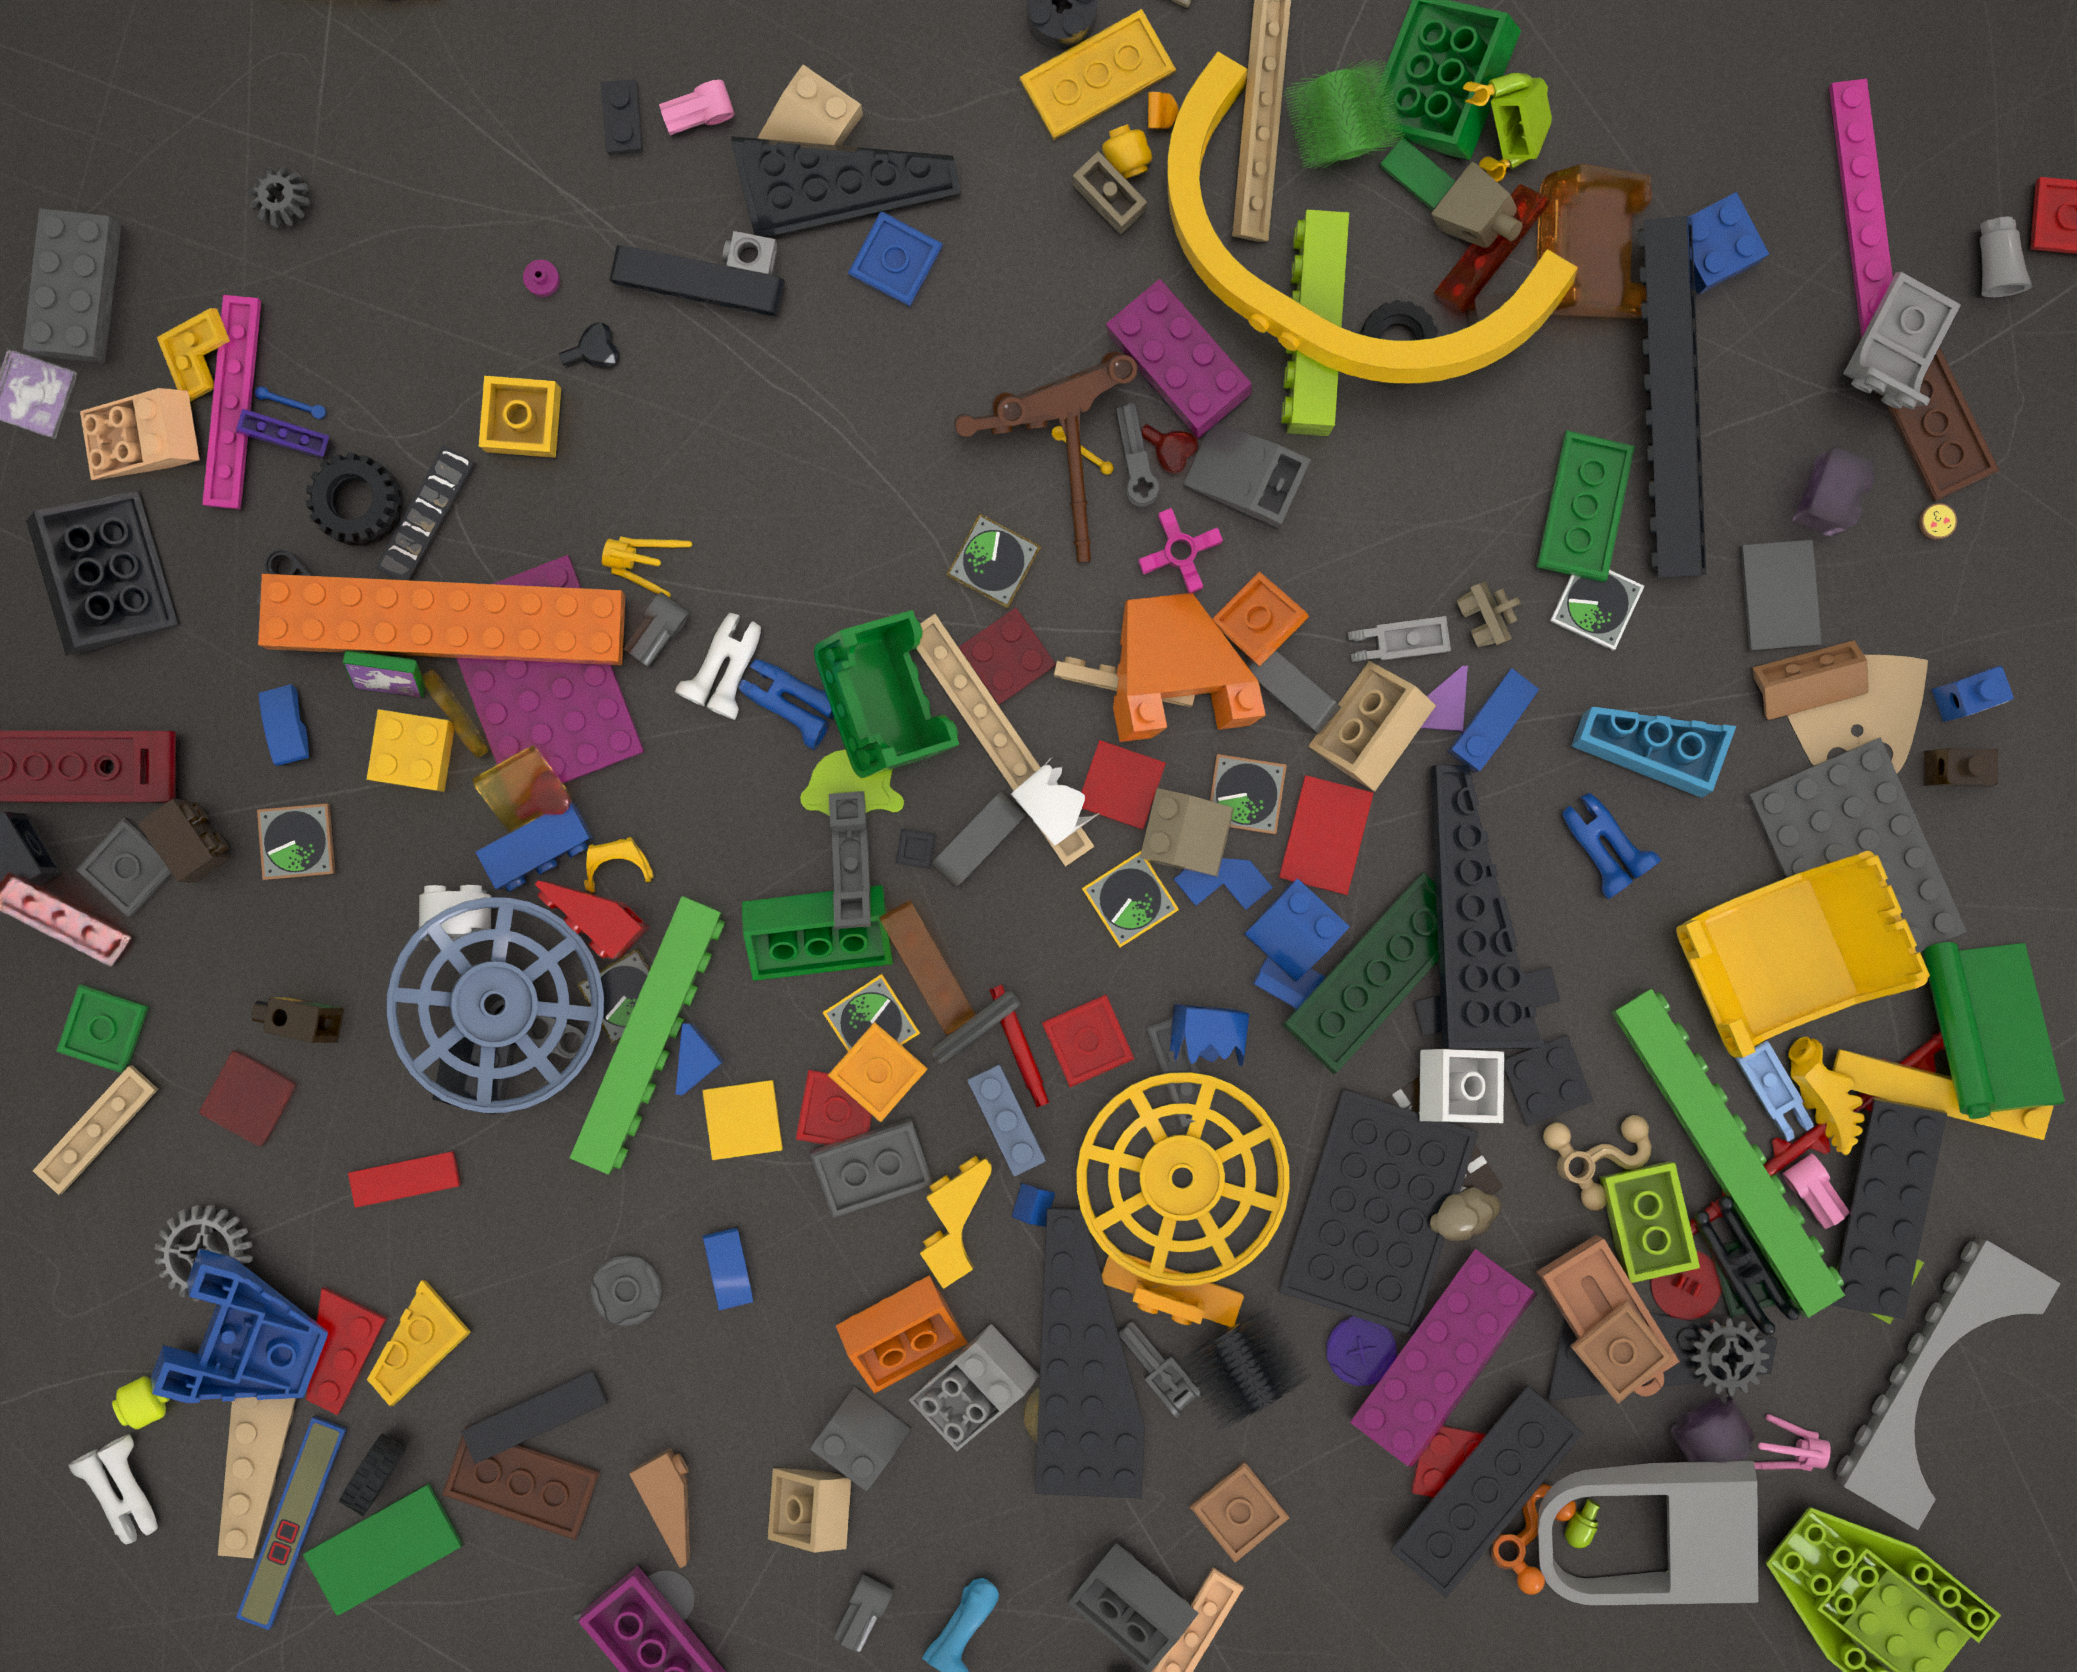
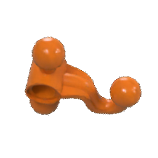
(1529, 1578)

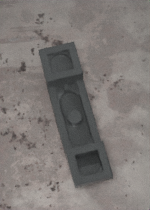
(850, 860)

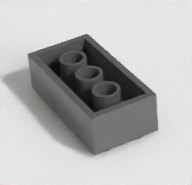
(72, 285)

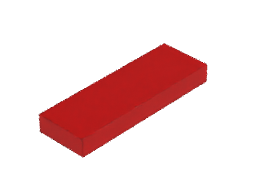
(404, 1179)

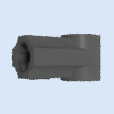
(661, 621)
(866, 1605)

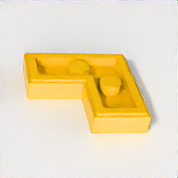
(185, 351)

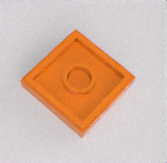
(1259, 618)

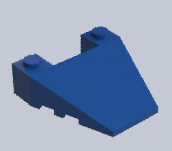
(252, 1345)

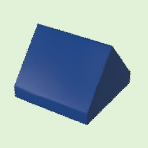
(1033, 1204)

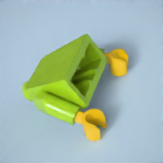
(1520, 118)

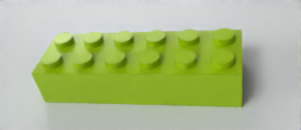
(1320, 288)

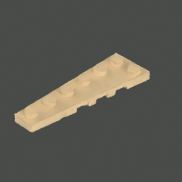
(252, 1462)

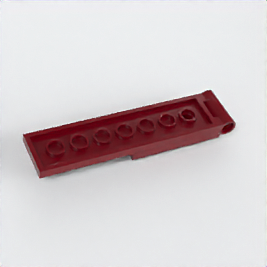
(73, 766)

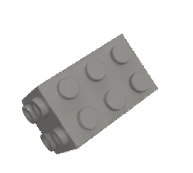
(1901, 342)

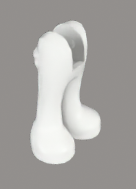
(722, 646)
(134, 1501)

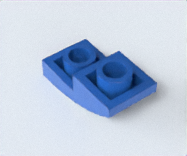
(282, 725)
(727, 1268)

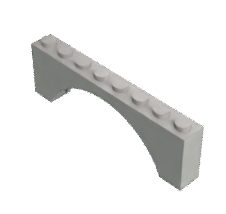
(1885, 1459)

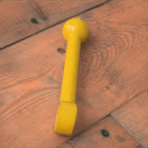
(1105, 466)

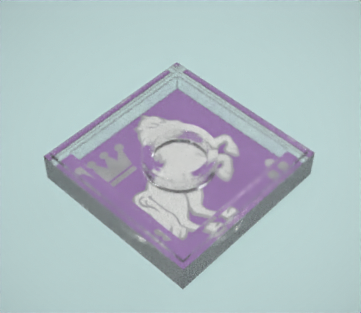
(34, 393)

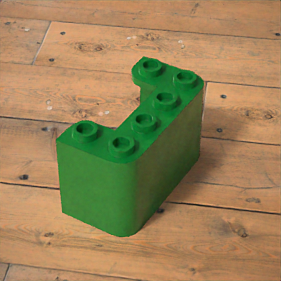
(879, 695)

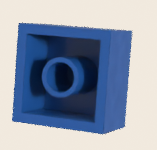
(1724, 243)

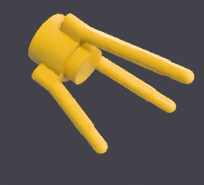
(621, 555)

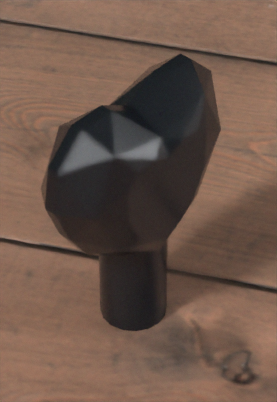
(593, 347)

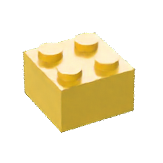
(520, 416)
(410, 750)

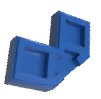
(1237, 875)

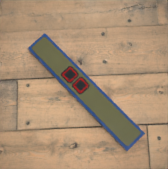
(291, 1522)

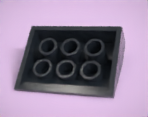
(101, 571)

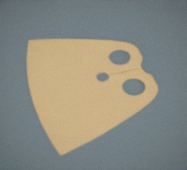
(1886, 712)

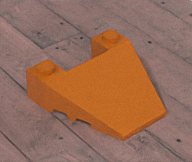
(1178, 652)

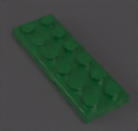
(1370, 978)

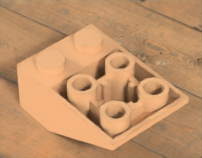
(140, 434)

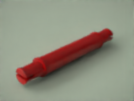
(1022, 1053)

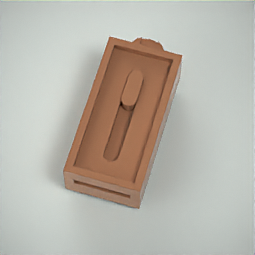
(1591, 1285)

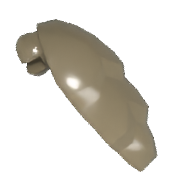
(1466, 1214)

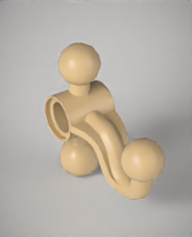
(1593, 1196)

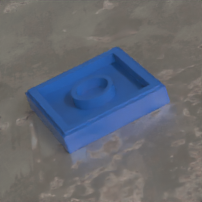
(895, 259)

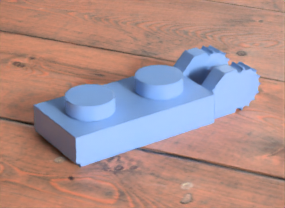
(1774, 1088)

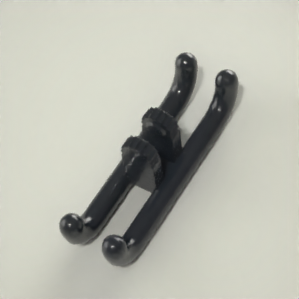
(1744, 1266)

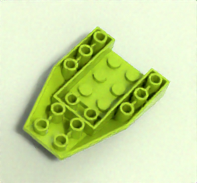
(1875, 1597)

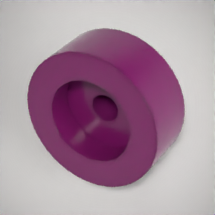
(547, 283)

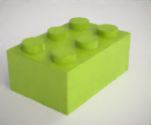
(1649, 1222)

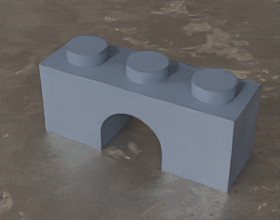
(1006, 1119)

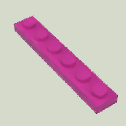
(231, 394)

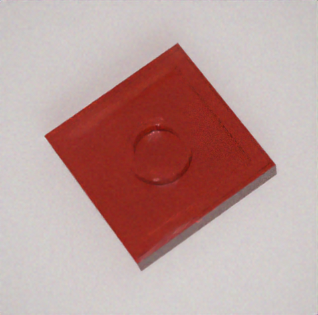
(247, 1098)

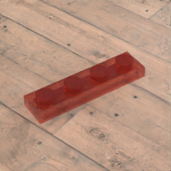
(1481, 263)
(61, 919)

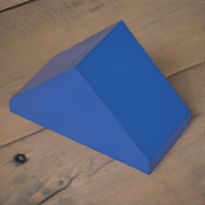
(696, 1058)

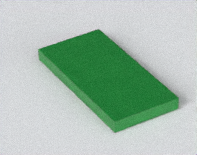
(1585, 506)
(382, 1549)

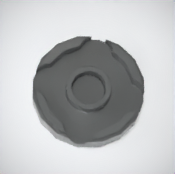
(626, 1290)

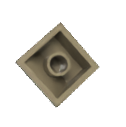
(1186, 832)

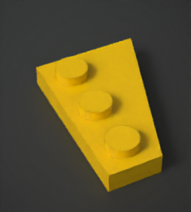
(420, 1342)

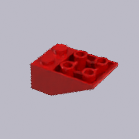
(606, 921)

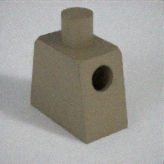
(1477, 209)

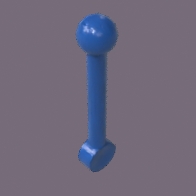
(317, 411)

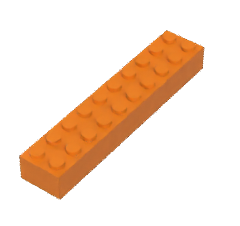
(442, 619)

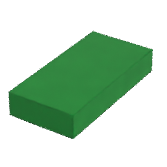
(1417, 173)

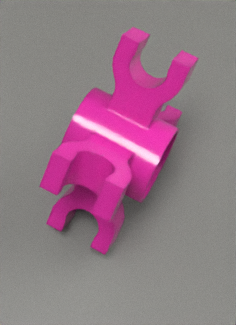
(1174, 535)

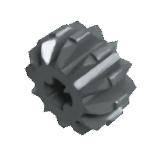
(286, 184)

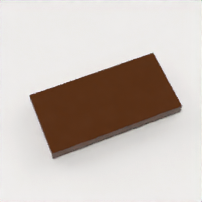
(1944, 434)
(525, 1487)

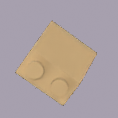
(809, 1509)

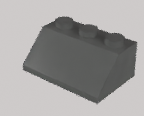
(1133, 1608)

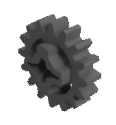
(1744, 1356)

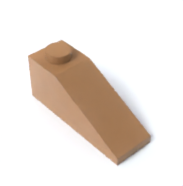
(665, 1494)

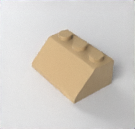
(1373, 725)

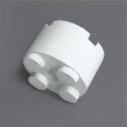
(438, 899)

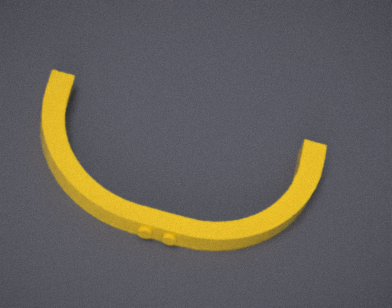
(1296, 325)

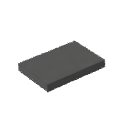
(1780, 595)
(871, 1167)

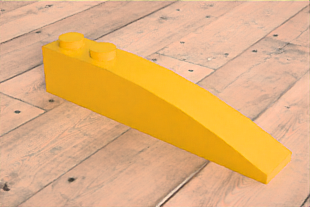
(1931, 1090)

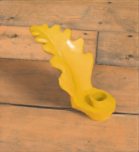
(1827, 1093)

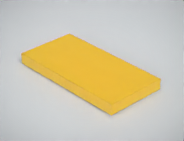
(1097, 74)

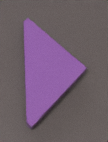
(1449, 703)

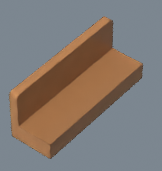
(1812, 679)

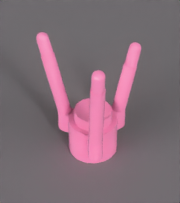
(1809, 1452)

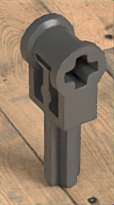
(1135, 456)
(1165, 1375)

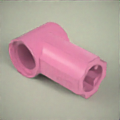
(705, 105)
(1811, 1183)

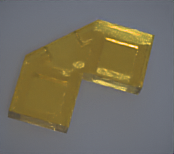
(462, 723)

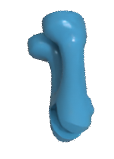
(976, 1605)

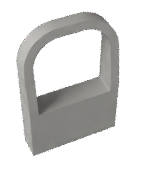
(1708, 1534)

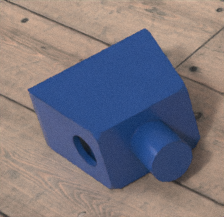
(1974, 693)

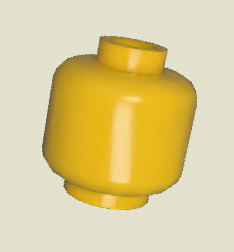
(1128, 151)

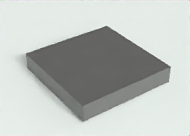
(125, 868)

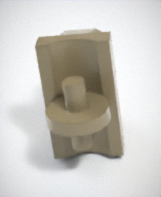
(1482, 600)

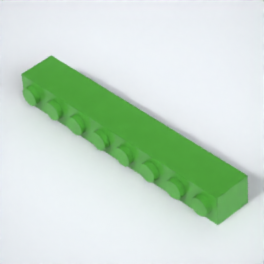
(647, 1034)

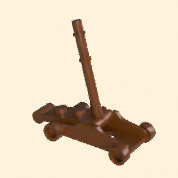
(1061, 401)

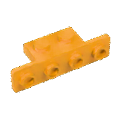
(1184, 1303)

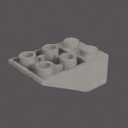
(974, 1387)

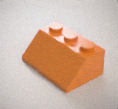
(901, 1334)

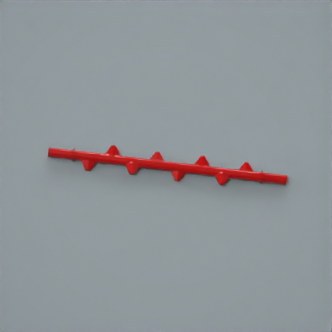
(1816, 1138)

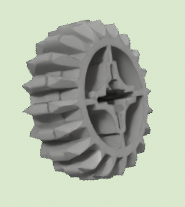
(207, 1237)

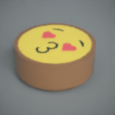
(1938, 521)

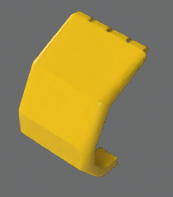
(1801, 950)

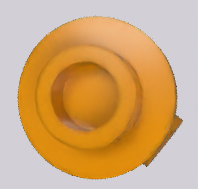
(1161, 110)

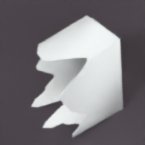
(1051, 805)

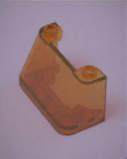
(1592, 229)

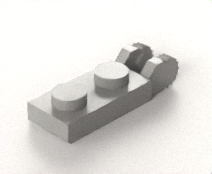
(1404, 639)

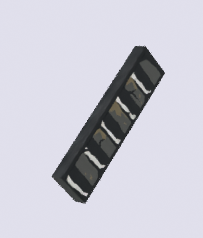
(425, 515)

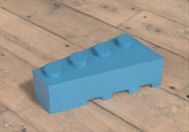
(1656, 746)

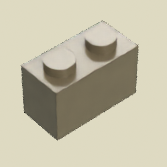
(1109, 193)

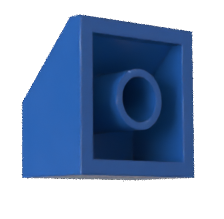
(1296, 930)

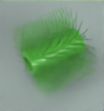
(1344, 114)

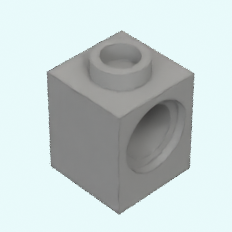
(766, 252)

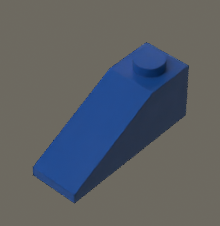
(1493, 721)

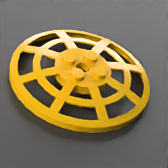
(1190, 1201)

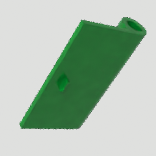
(1992, 1028)

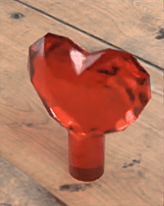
(1171, 447)
(545, 797)

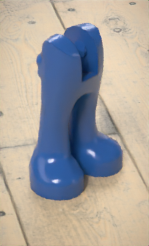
(811, 726)
(1604, 824)

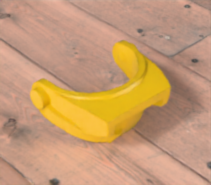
(618, 849)

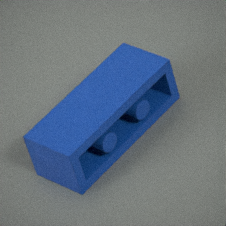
(534, 848)

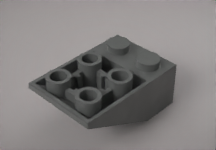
(1247, 473)

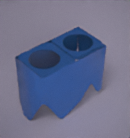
(1209, 1032)

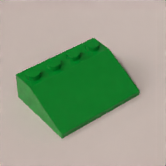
(1432, 60)

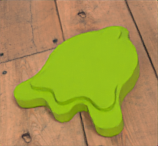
(836, 775)

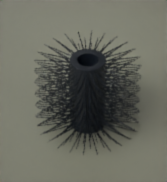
(1245, 1368)

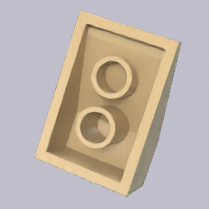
(812, 112)

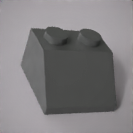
(860, 1438)

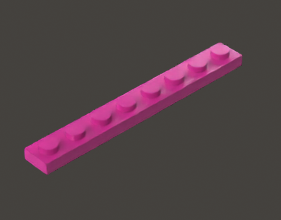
(1861, 195)

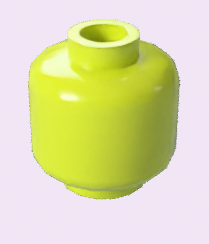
(137, 1405)

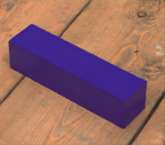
(282, 434)

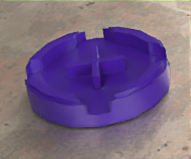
(1360, 1351)

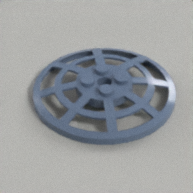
(512, 1021)

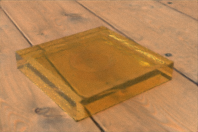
(510, 785)

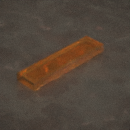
(927, 967)

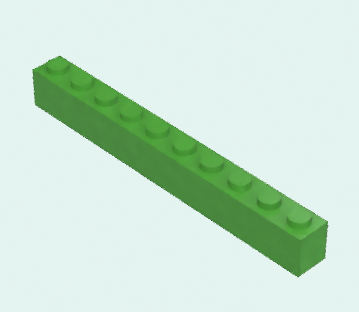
(1728, 1153)

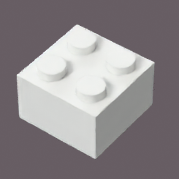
(1461, 1086)

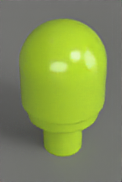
(1582, 1526)

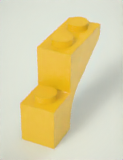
(953, 1203)

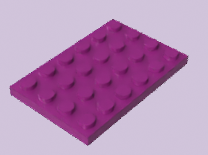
(563, 709)

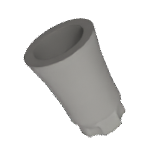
(2002, 259)

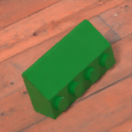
(799, 936)

